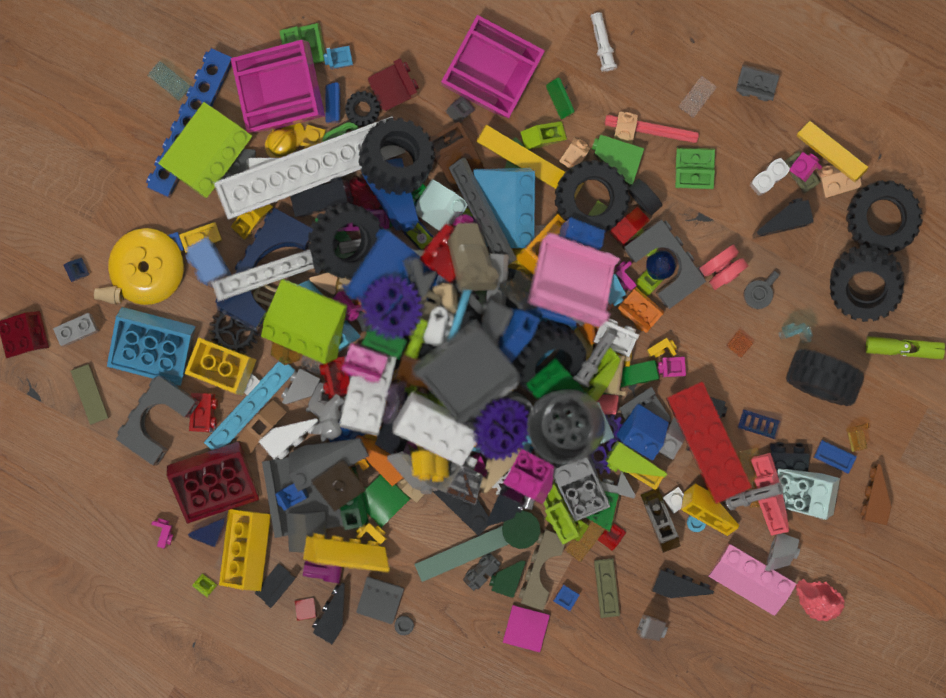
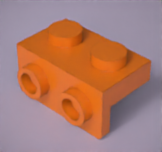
(640, 310)

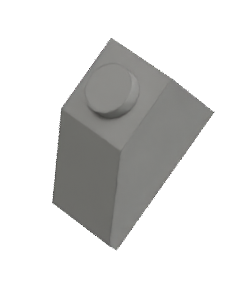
(672, 440)
(782, 552)

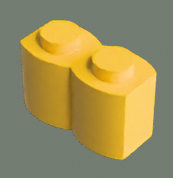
(429, 465)

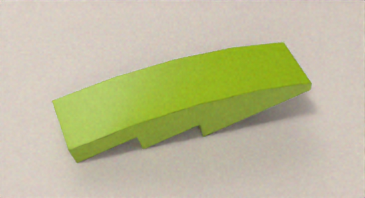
(560, 515)

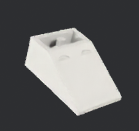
(282, 438)

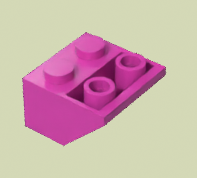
(531, 476)

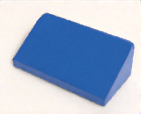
(332, 103)

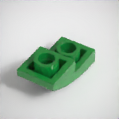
(639, 374)

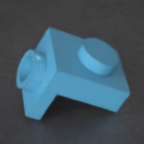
(338, 57)

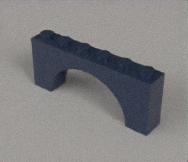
(276, 233)

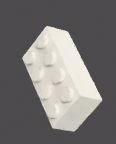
(367, 402)
(435, 429)

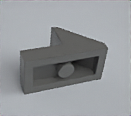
(420, 280)

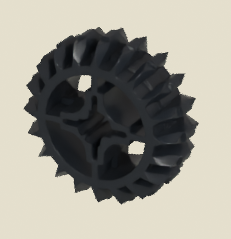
(236, 338)

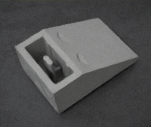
(581, 488)

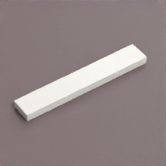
(263, 275)

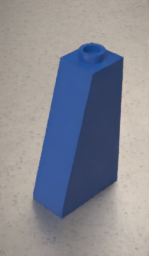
(398, 208)

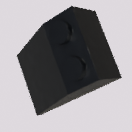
(794, 216)

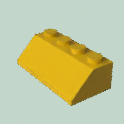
(244, 550)
(345, 553)

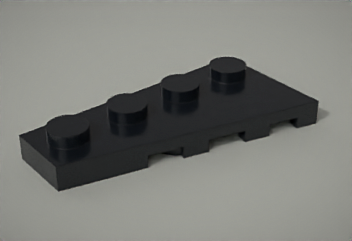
(470, 514)

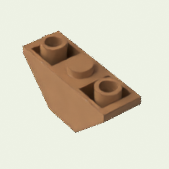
(261, 426)

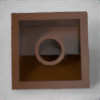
(407, 375)

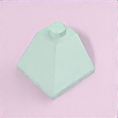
(439, 205)

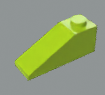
(628, 461)

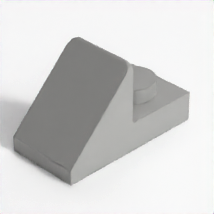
(622, 488)

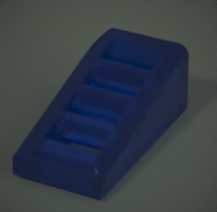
(775, 430)

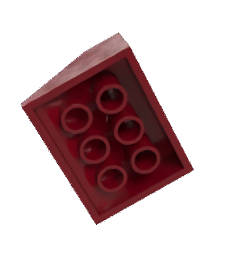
(212, 482)

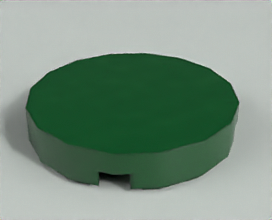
(522, 530)

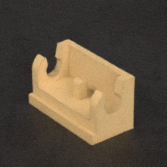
(614, 386)

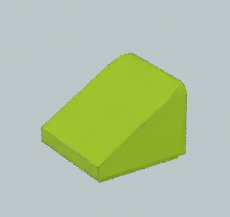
(646, 283)

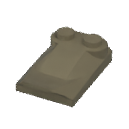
(471, 258)

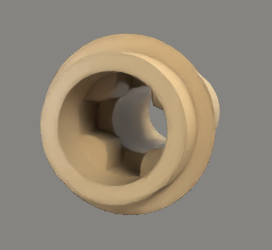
(108, 294)

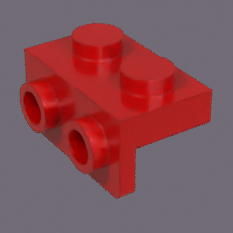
(336, 379)
(203, 416)

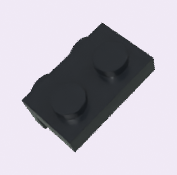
(790, 456)

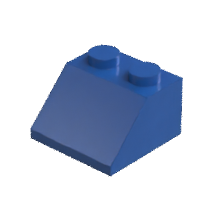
(644, 432)

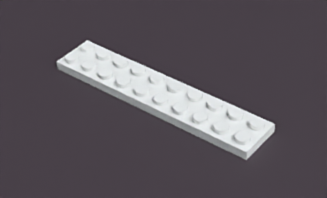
(295, 172)

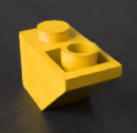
(247, 222)

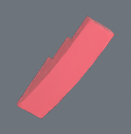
(772, 507)

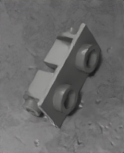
(474, 577)

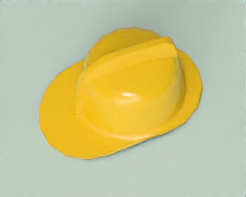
(284, 140)

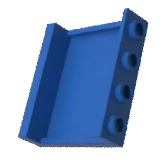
(382, 261)

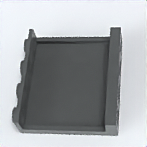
(467, 372)
(276, 478)

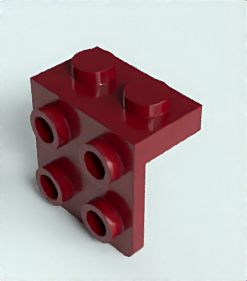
(393, 85)

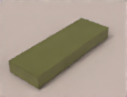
(89, 394)
(606, 588)

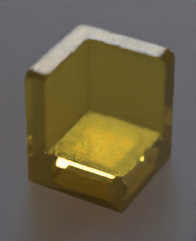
(283, 354)

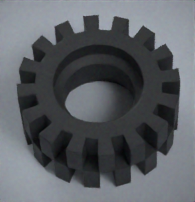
(362, 97)

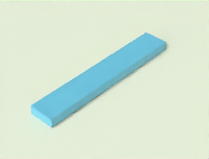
(250, 406)

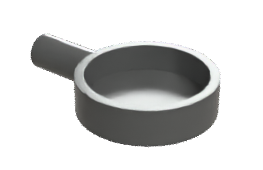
(759, 293)

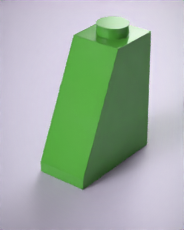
(620, 155)

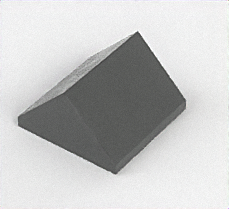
(302, 525)

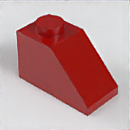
(629, 226)

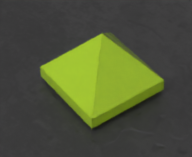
(204, 585)

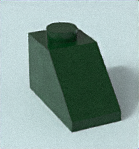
(507, 579)

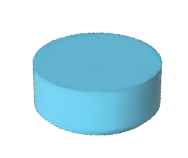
(694, 524)

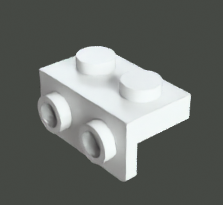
(624, 338)

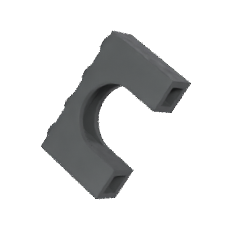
(688, 276)
(134, 432)

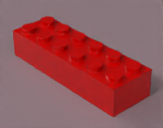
(708, 442)

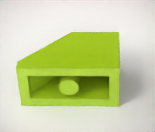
(543, 135)

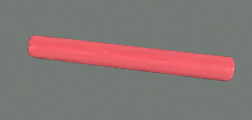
(658, 130)

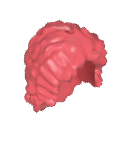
(820, 600)

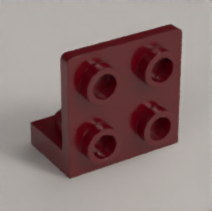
(23, 334)

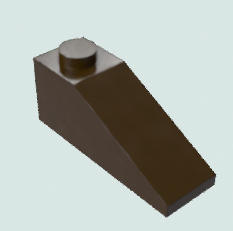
(660, 520)

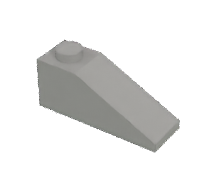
(403, 464)
(651, 628)

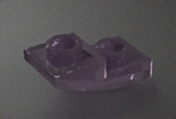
(395, 399)

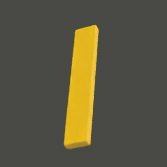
(521, 157)

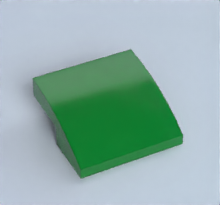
(383, 500)

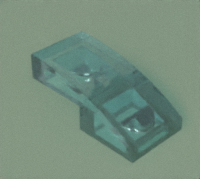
(169, 80)

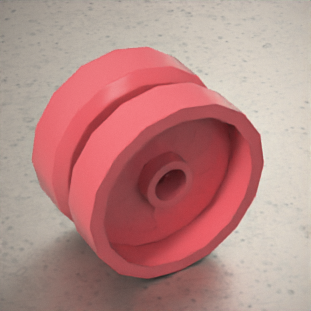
(724, 268)

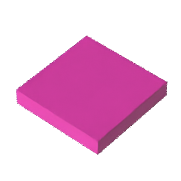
(526, 628)

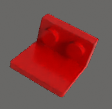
(438, 255)

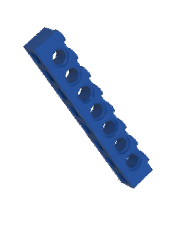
(211, 58)

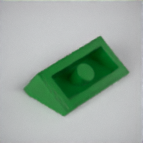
(560, 98)

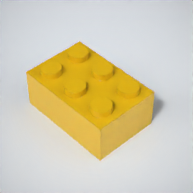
(223, 369)

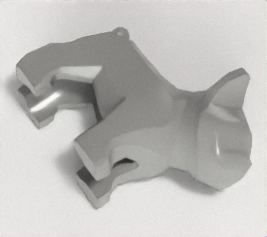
(327, 412)

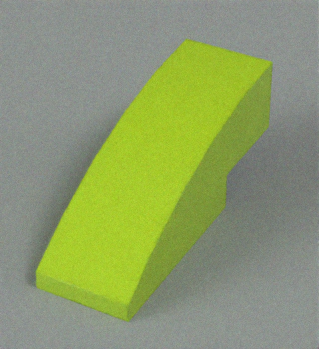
(606, 372)

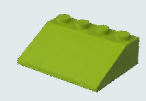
(205, 150)
(305, 322)

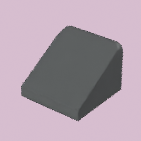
(460, 110)

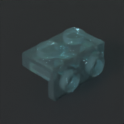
(790, 330)

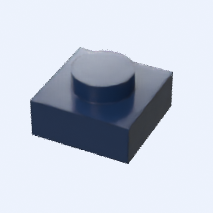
(76, 269)

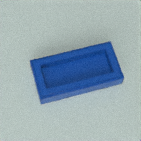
(834, 456)

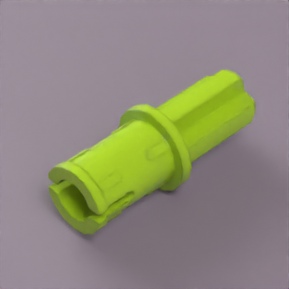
(417, 339)

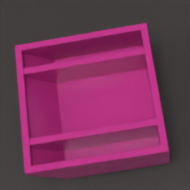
(492, 67)
(278, 87)

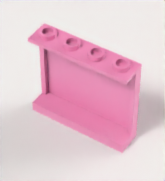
(573, 279)

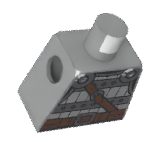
(463, 481)

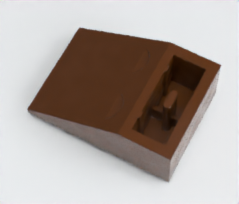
(452, 146)

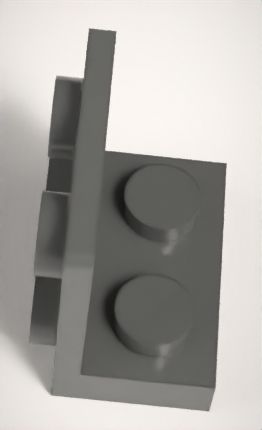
(647, 400)
(379, 600)

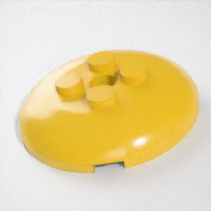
(164, 264)

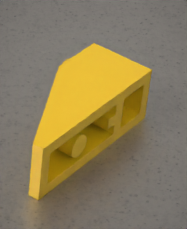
(701, 506)

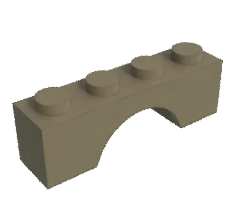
(534, 593)

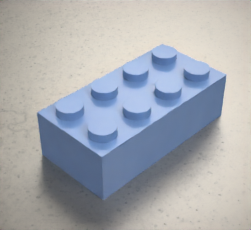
(208, 261)

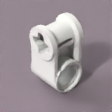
(438, 328)

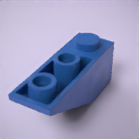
(517, 333)

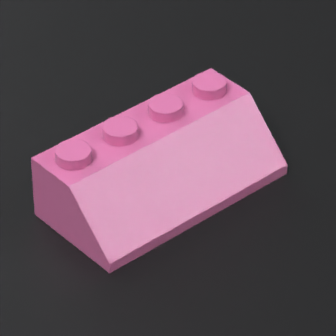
(751, 580)

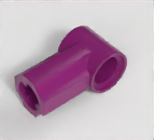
(328, 573)

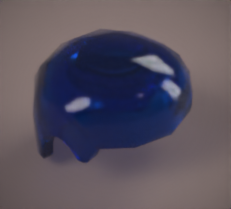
(661, 265)

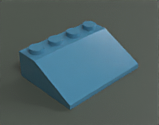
(512, 201)
(150, 345)

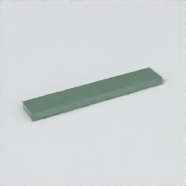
(460, 554)

